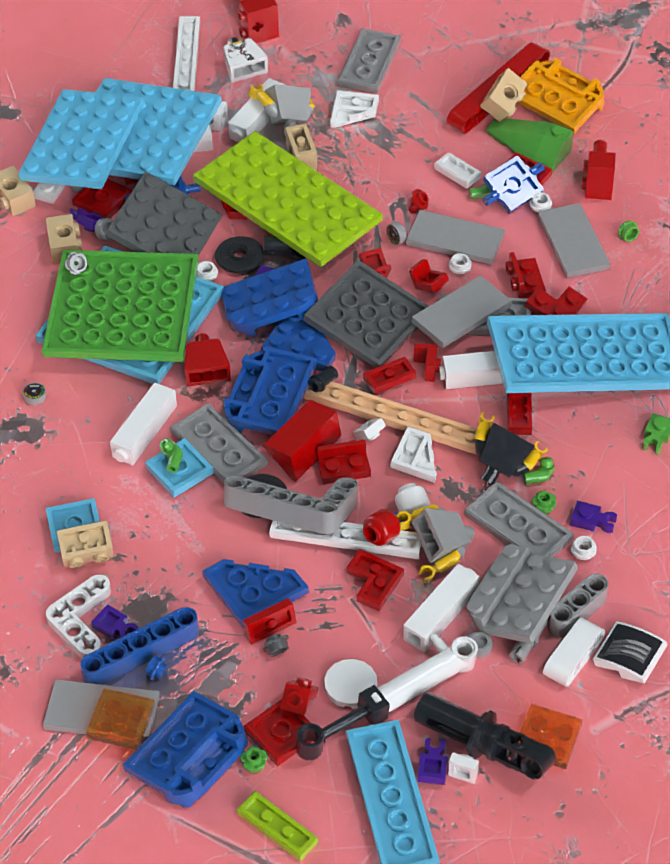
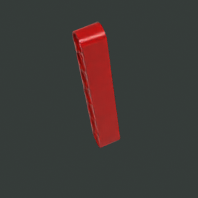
(468, 111)

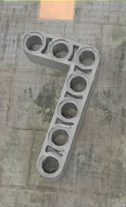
(291, 507)

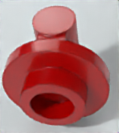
(419, 201)

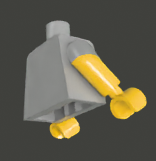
(285, 103)
(441, 536)

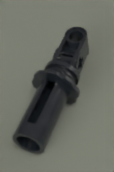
(485, 736)

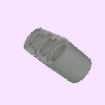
(584, 595)

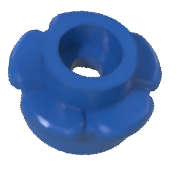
(156, 667)

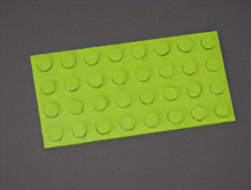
(288, 198)

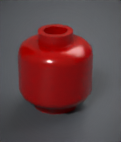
(381, 527)

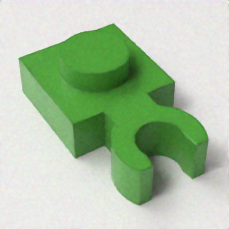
(657, 432)

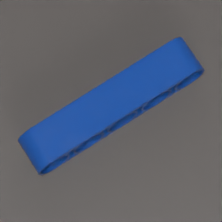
(151, 644)

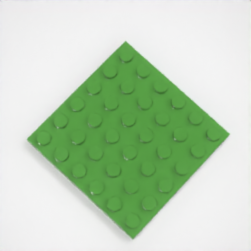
(122, 307)

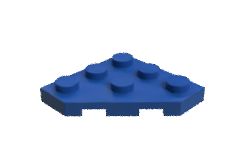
(301, 338)
(252, 586)

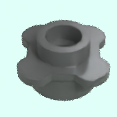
(276, 644)

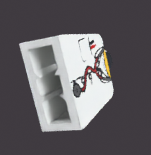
(244, 59)

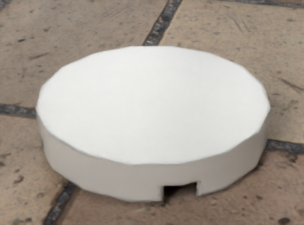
(347, 680)

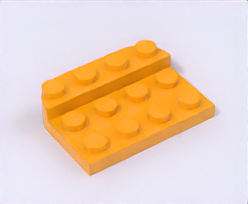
(561, 94)

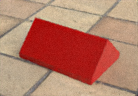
(297, 440)

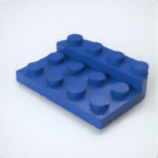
(269, 297)
(268, 390)
(189, 750)

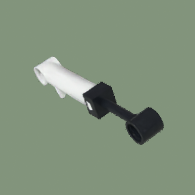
(377, 702)

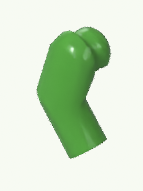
(479, 192)
(173, 453)
(542, 473)

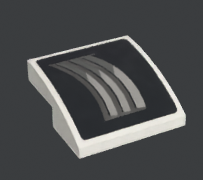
(630, 652)

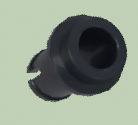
(319, 382)

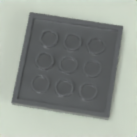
(163, 220)
(366, 314)

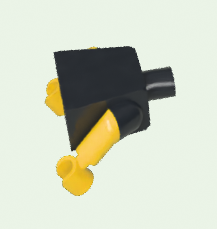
(503, 451)

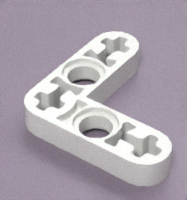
(72, 613)

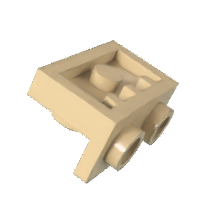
(85, 544)

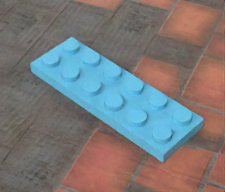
(391, 795)

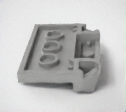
(519, 593)

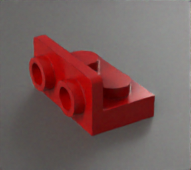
(524, 276)
(343, 461)

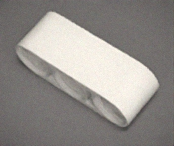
(573, 652)

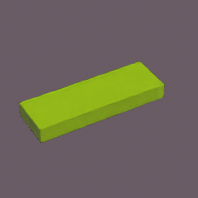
(277, 826)

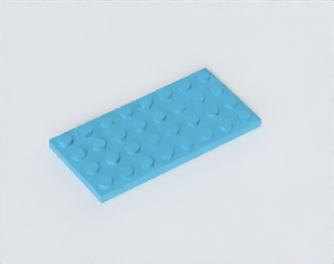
(582, 352)

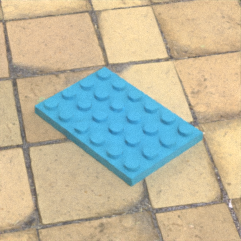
(81, 139)

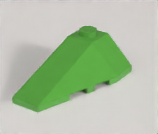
(534, 139)

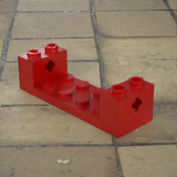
(258, 20)

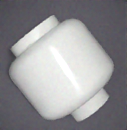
(411, 498)

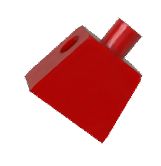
(206, 362)

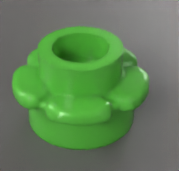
(628, 231)
(545, 506)
(254, 765)

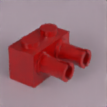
(600, 172)

